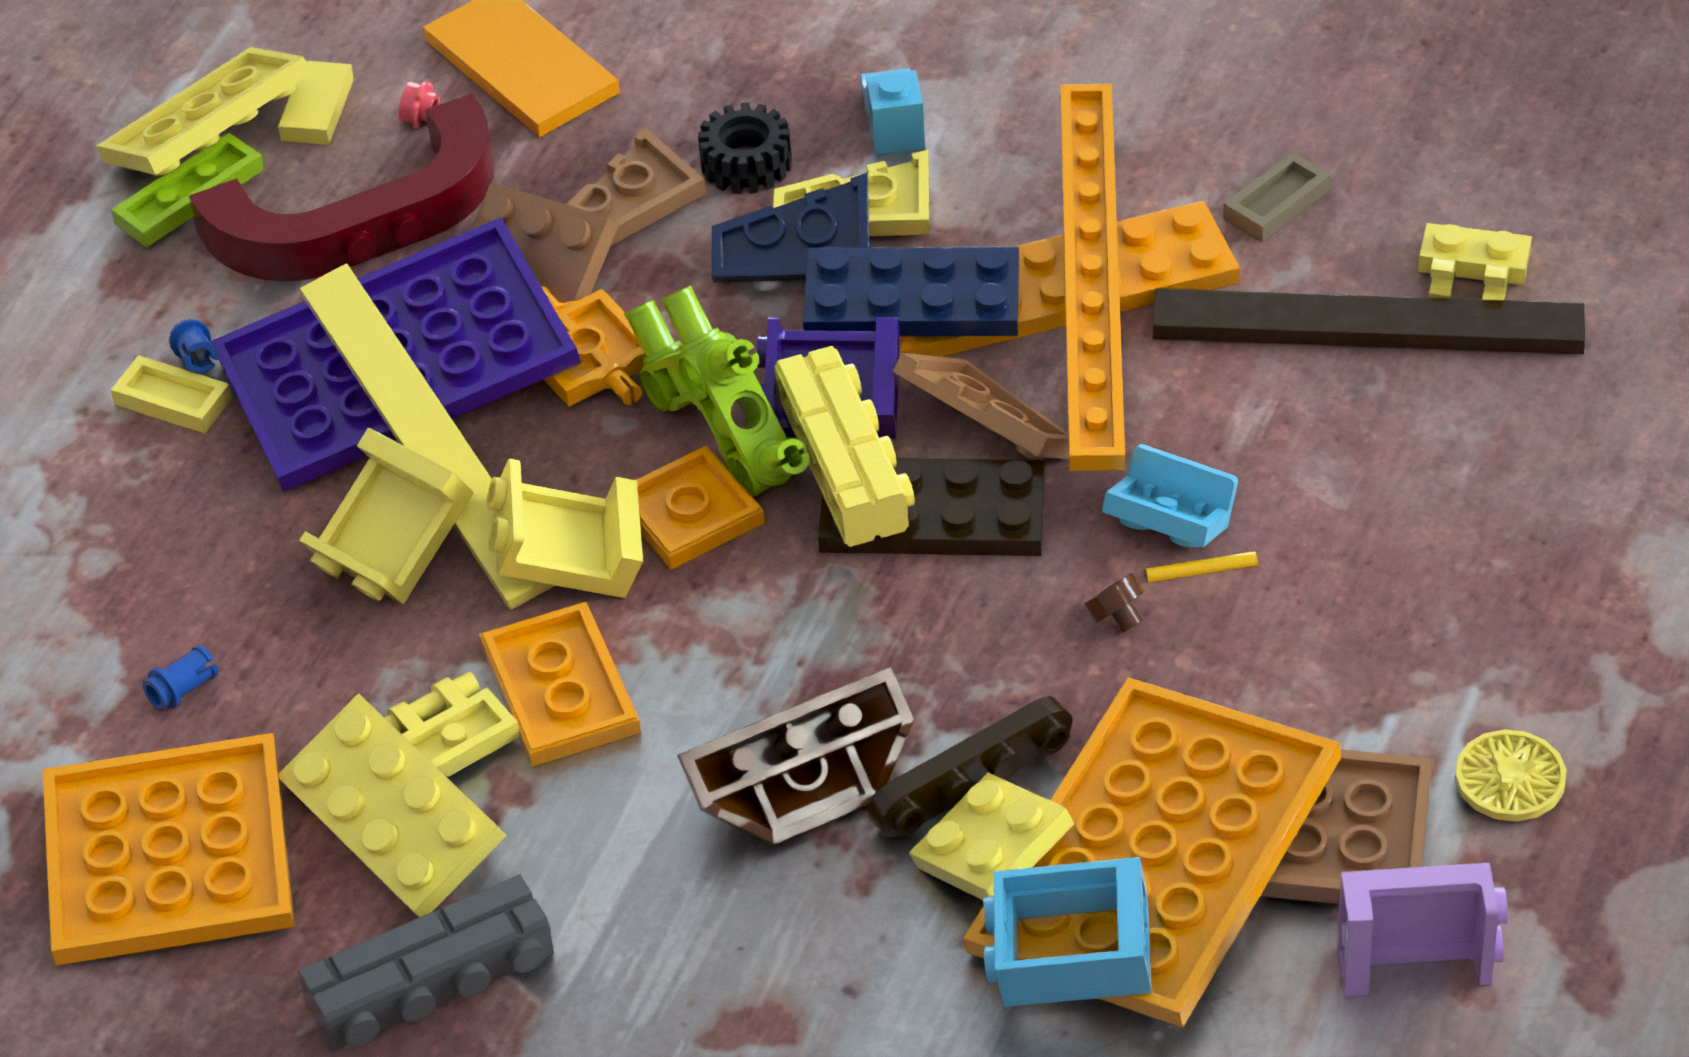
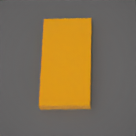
(521, 62)

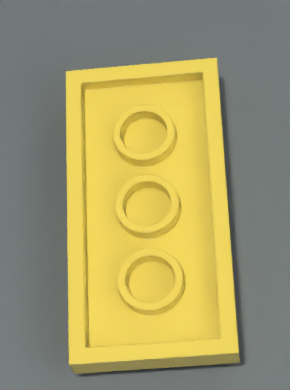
(204, 111)
(391, 806)

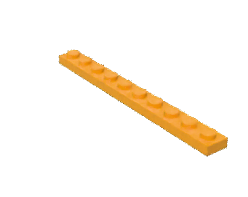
(1091, 280)

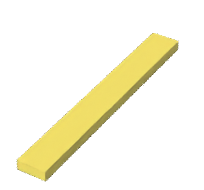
(410, 409)

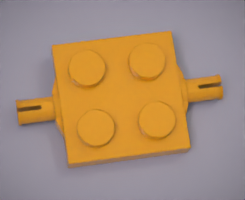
(605, 347)

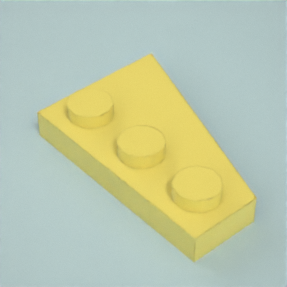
(896, 195)

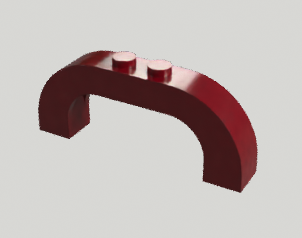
(361, 225)

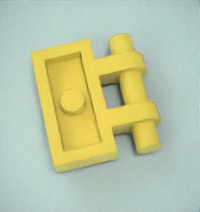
(462, 729)

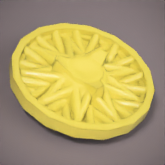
(1510, 775)

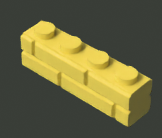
(843, 445)

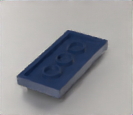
(925, 287)

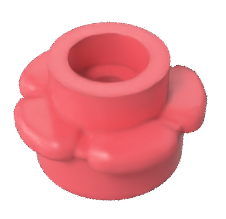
(415, 101)

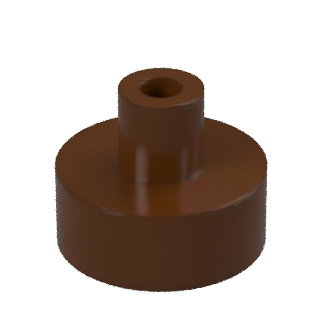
(1117, 601)

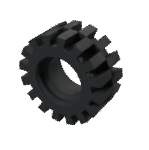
(742, 129)

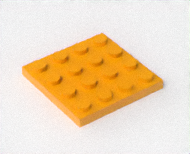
(166, 849)

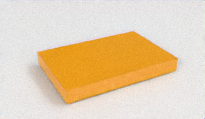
(559, 683)

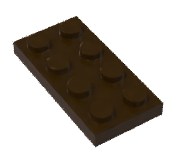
(960, 510)

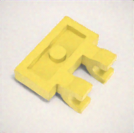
(1473, 254)

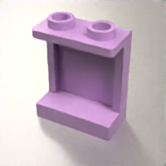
(1419, 918)

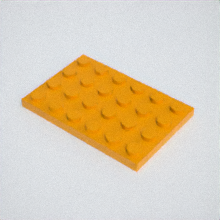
(1206, 809)

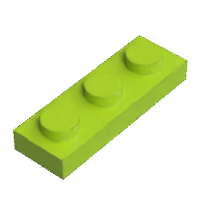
(166, 201)

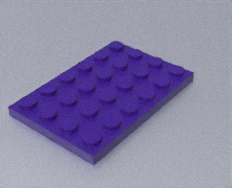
(459, 310)

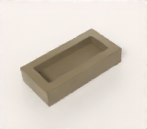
(1277, 196)

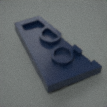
(776, 240)

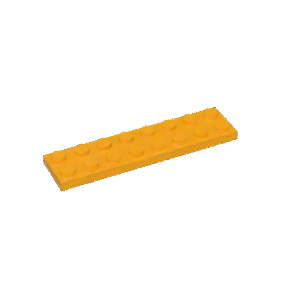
(1155, 251)

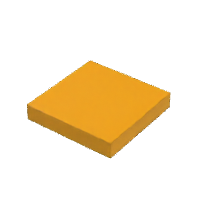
(693, 507)

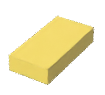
(316, 104)
(171, 394)

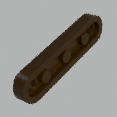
(946, 778)

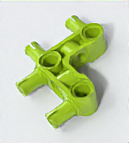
(714, 373)

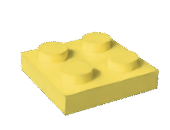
(990, 831)

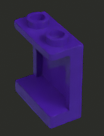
(871, 353)

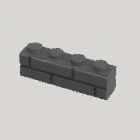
(426, 963)

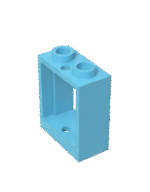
(1065, 891)

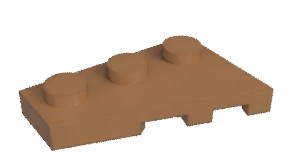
(641, 186)
(556, 239)
(987, 402)

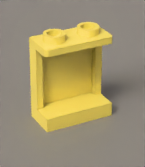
(389, 520)
(565, 535)

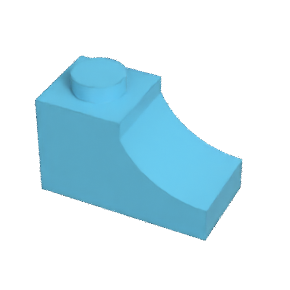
(894, 110)

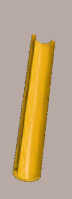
(1201, 566)

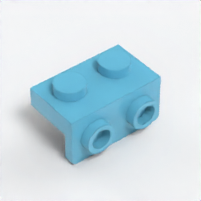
(1172, 497)

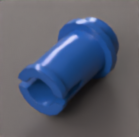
(193, 344)
(168, 685)

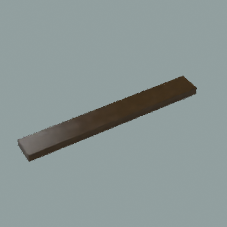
(1369, 321)

